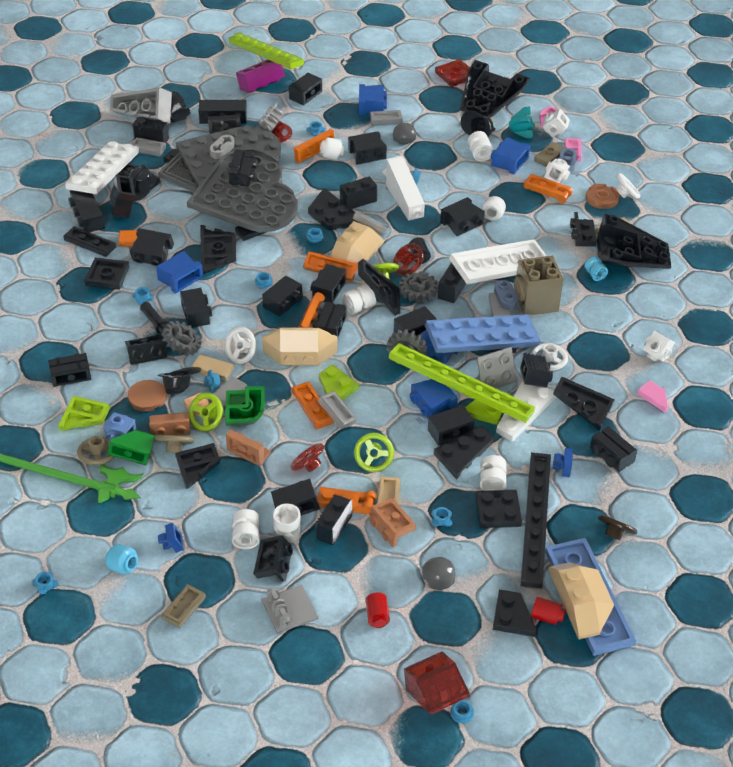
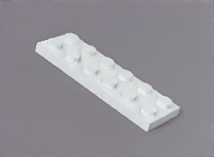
(102, 167)
(494, 261)

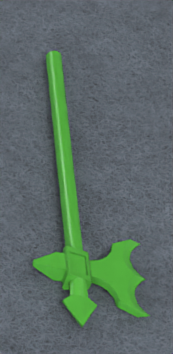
(104, 489)

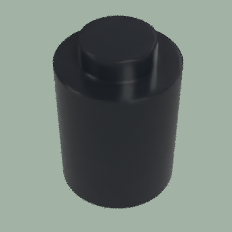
(421, 242)

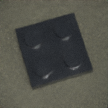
(107, 273)
(498, 508)

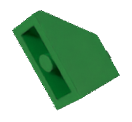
(132, 446)

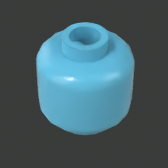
(121, 559)

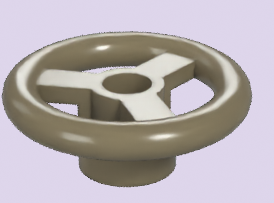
(174, 442)
(95, 446)

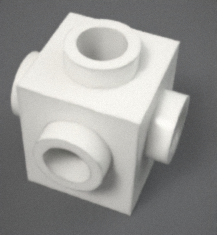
(556, 123)
(553, 173)
(658, 346)

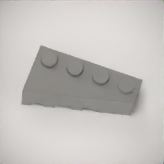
(148, 103)

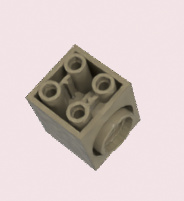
(538, 285)

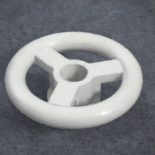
(626, 187)
(242, 345)
(550, 352)

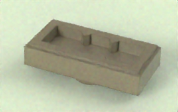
(548, 154)
(183, 606)

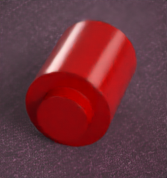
(377, 610)
(548, 611)

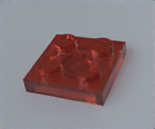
(453, 72)

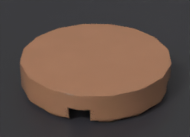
(602, 196)
(147, 395)

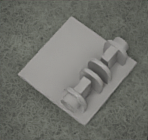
(270, 121)
(497, 368)
(288, 608)

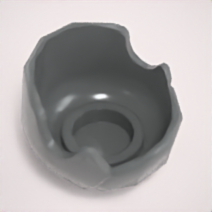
(404, 133)
(439, 573)

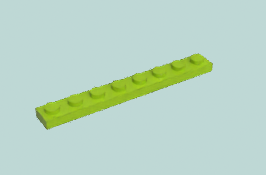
(266, 51)
(461, 382)

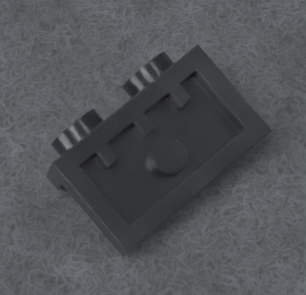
(583, 231)
(146, 349)
(273, 558)

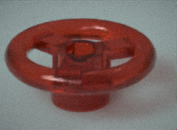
(277, 131)
(406, 258)
(308, 458)

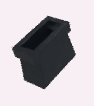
(367, 147)
(122, 196)
(462, 216)
(151, 247)

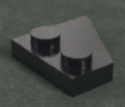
(196, 463)

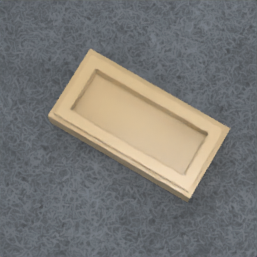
(207, 363)
(388, 488)

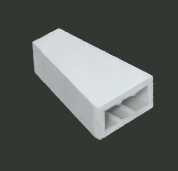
(403, 188)

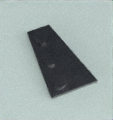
(380, 285)
(584, 401)
(461, 451)

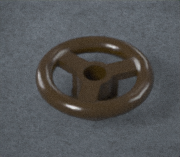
(616, 528)

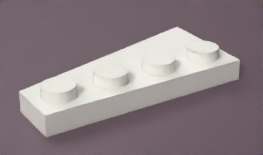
(533, 395)

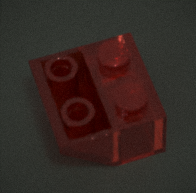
(435, 682)

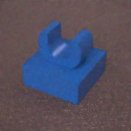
(564, 462)
(171, 538)

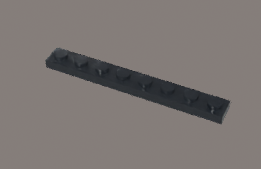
(536, 521)

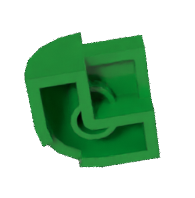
(244, 406)

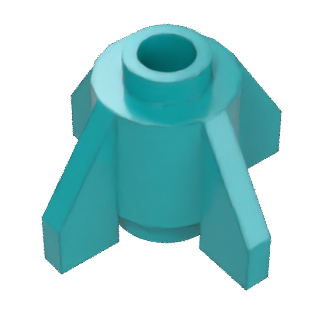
(521, 123)

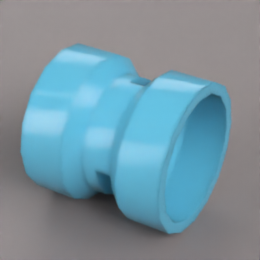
(596, 269)

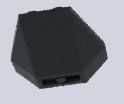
(489, 92)
(629, 246)

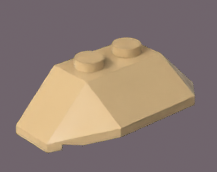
(357, 243)
(299, 346)
(583, 597)

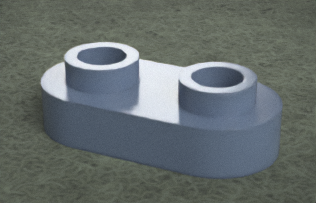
(569, 156)
(506, 294)

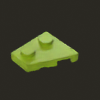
(335, 380)
(484, 412)
(83, 413)

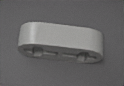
(222, 146)

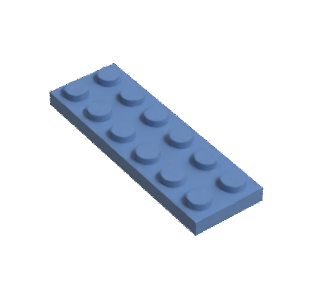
(482, 333)
(616, 631)

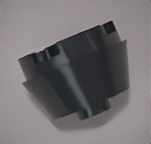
(178, 108)

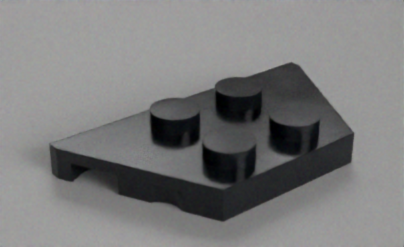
(331, 211)
(217, 248)

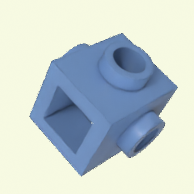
(118, 425)

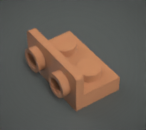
(170, 424)
(246, 448)
(391, 521)

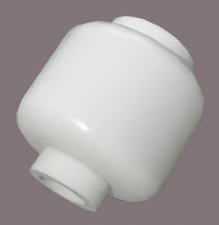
(331, 148)
(494, 208)

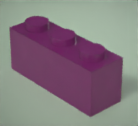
(259, 75)

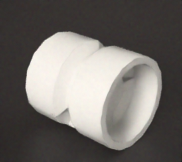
(480, 146)
(358, 298)
(493, 473)
(287, 522)
(245, 529)

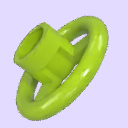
(386, 268)
(214, 412)
(373, 445)

